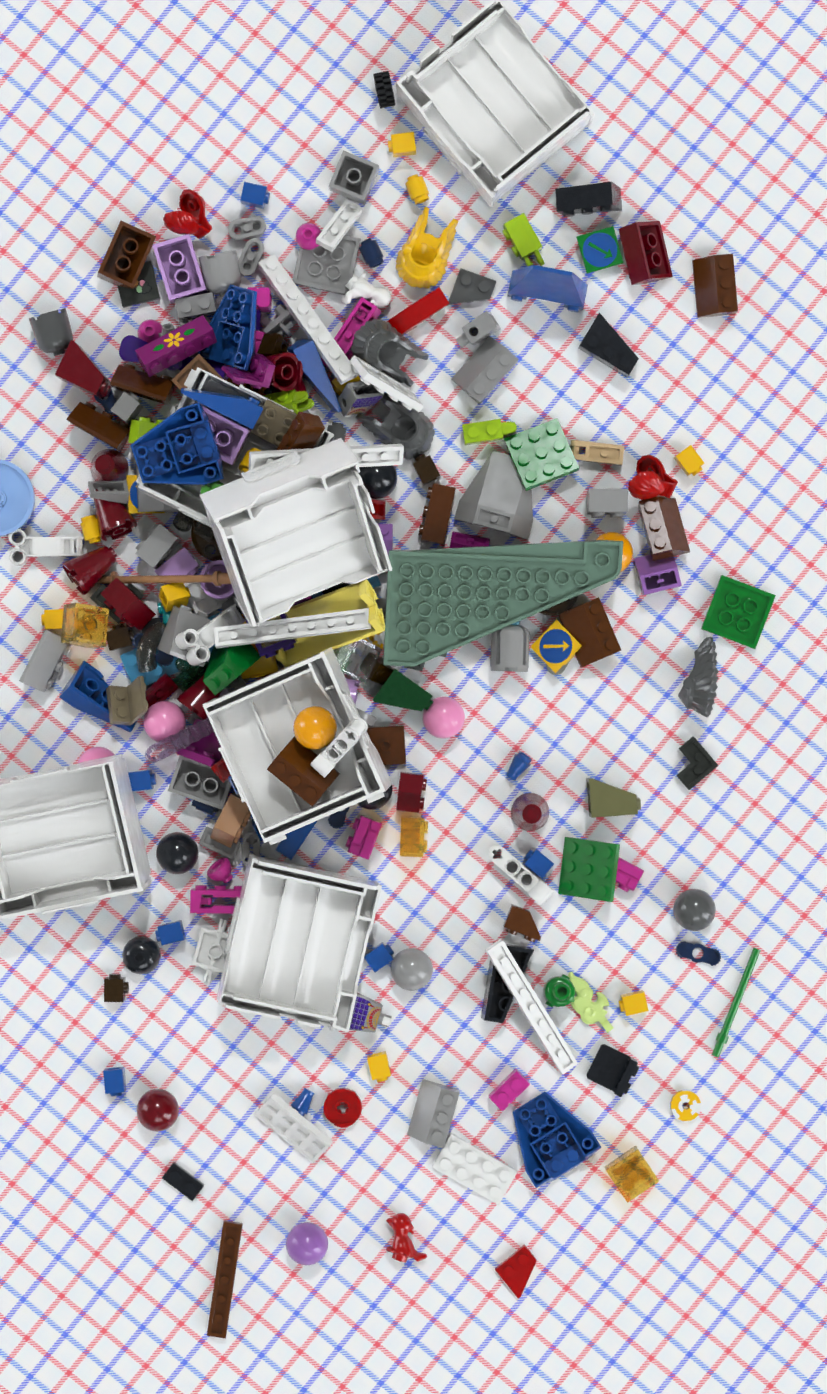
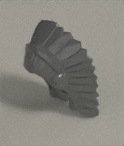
(385, 349)
(402, 427)
(700, 686)

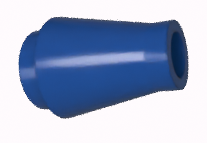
(519, 765)
(303, 1102)

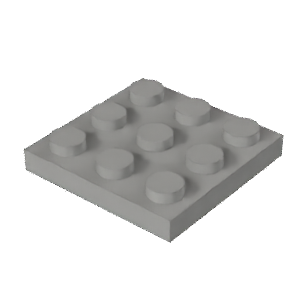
(327, 269)

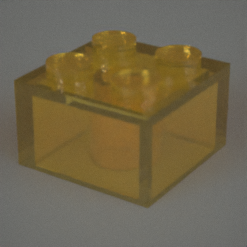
(84, 625)
(412, 836)
(631, 1174)

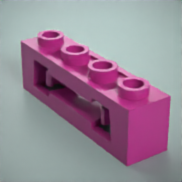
(345, 336)
(197, 899)

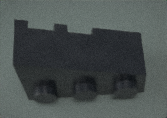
(588, 199)
(608, 347)

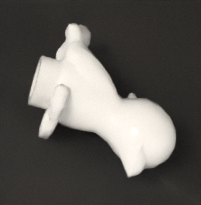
(360, 287)

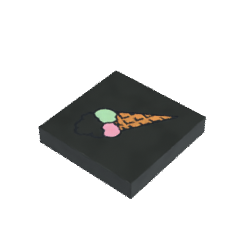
(144, 289)

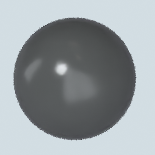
(694, 909)

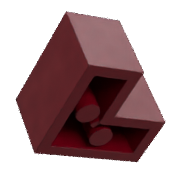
(127, 605)
(410, 792)

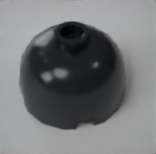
(141, 955)

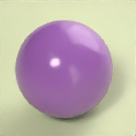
(307, 1243)

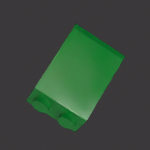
(227, 664)

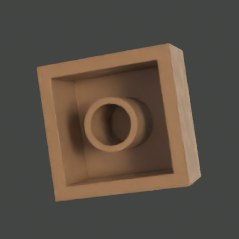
(230, 822)

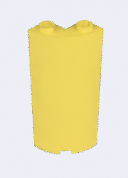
(344, 599)

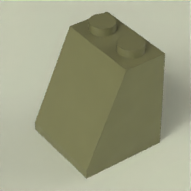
(608, 800)

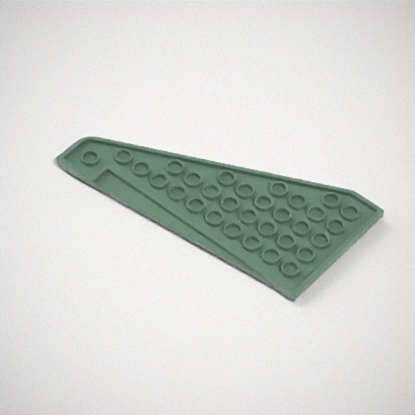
(465, 593)

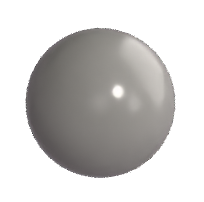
(411, 969)

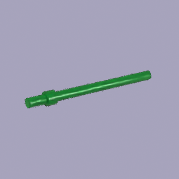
(722, 1037)

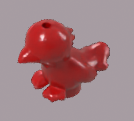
(402, 1245)

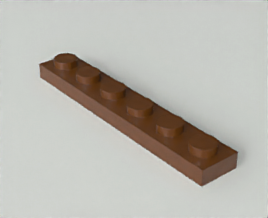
(224, 1279)

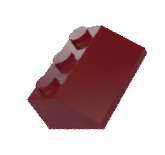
(645, 252)

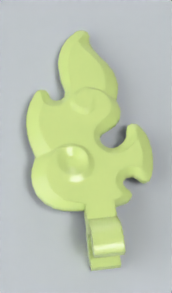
(589, 1011)

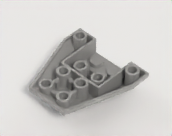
(497, 498)

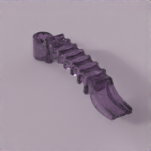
(180, 740)

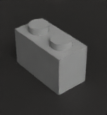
(196, 306)
(127, 407)

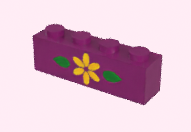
(176, 346)

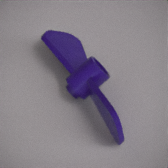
(131, 343)

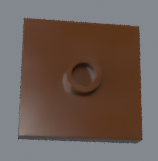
(389, 743)

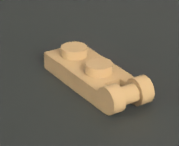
(598, 452)

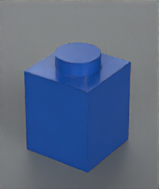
(254, 195)
(142, 780)
(538, 862)
(170, 932)
(379, 956)
(114, 1081)

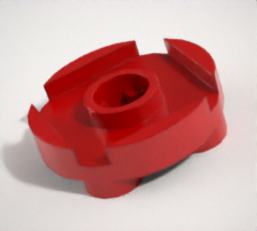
(335, 1115)

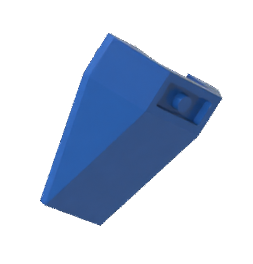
(234, 329)
(179, 450)
(551, 1139)

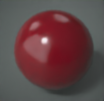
(157, 1110)

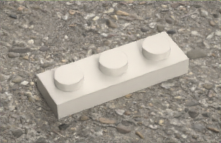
(339, 225)

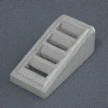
(113, 491)

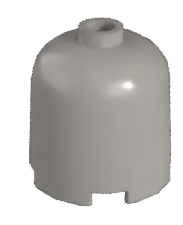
(220, 271)

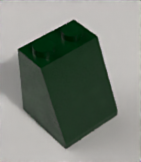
(403, 693)

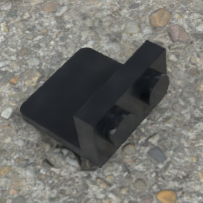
(612, 1069)

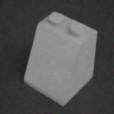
(179, 621)

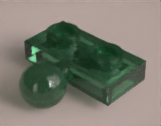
(189, 673)

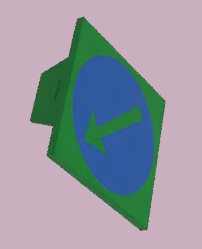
(600, 249)

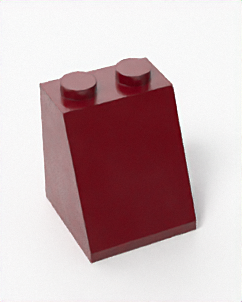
(81, 371)

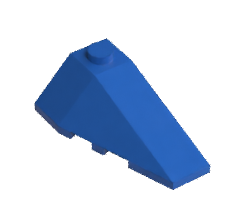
(315, 372)
(235, 407)
(88, 693)

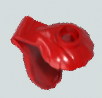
(190, 218)
(651, 479)

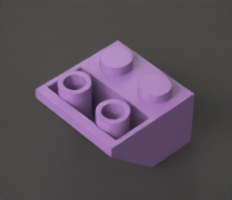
(656, 575)

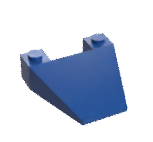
(548, 285)

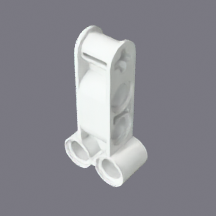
(45, 547)
(203, 639)
(339, 746)
(537, 889)

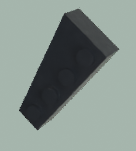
(497, 995)

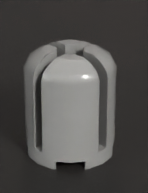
(510, 649)

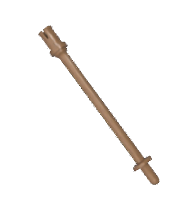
(217, 578)

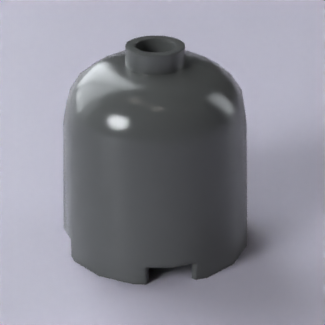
(52, 331)

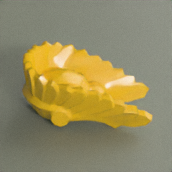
(423, 255)

